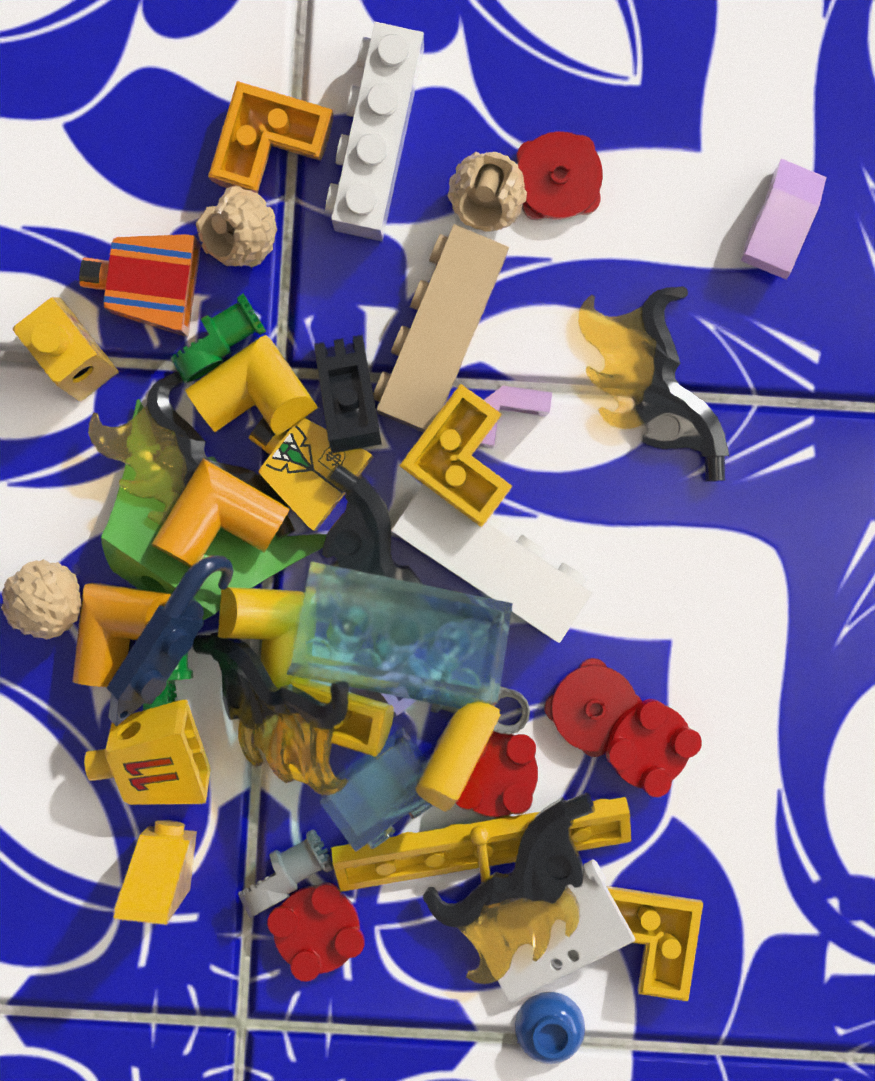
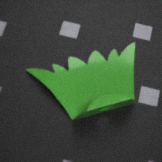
(132, 557)

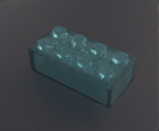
(399, 637)

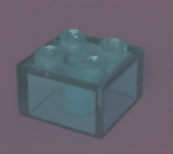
(378, 792)

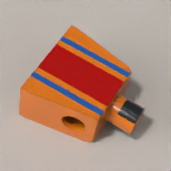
(148, 279)

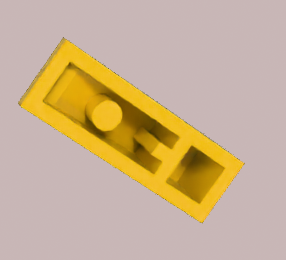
(157, 874)

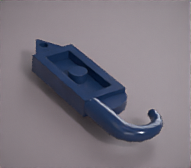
(164, 641)

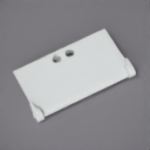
(597, 935)

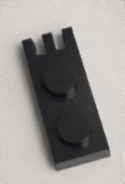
(347, 396)

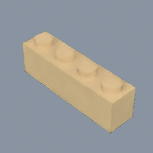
(442, 327)

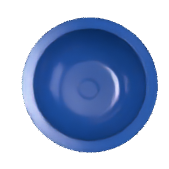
(550, 1027)

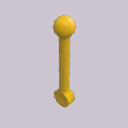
(480, 836)

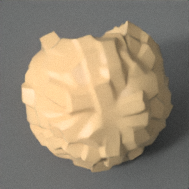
(487, 191)
(238, 228)
(42, 599)

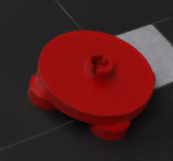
(560, 176)
(589, 705)
(651, 746)
(502, 777)
(316, 930)

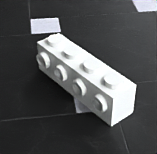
(377, 132)
(495, 563)

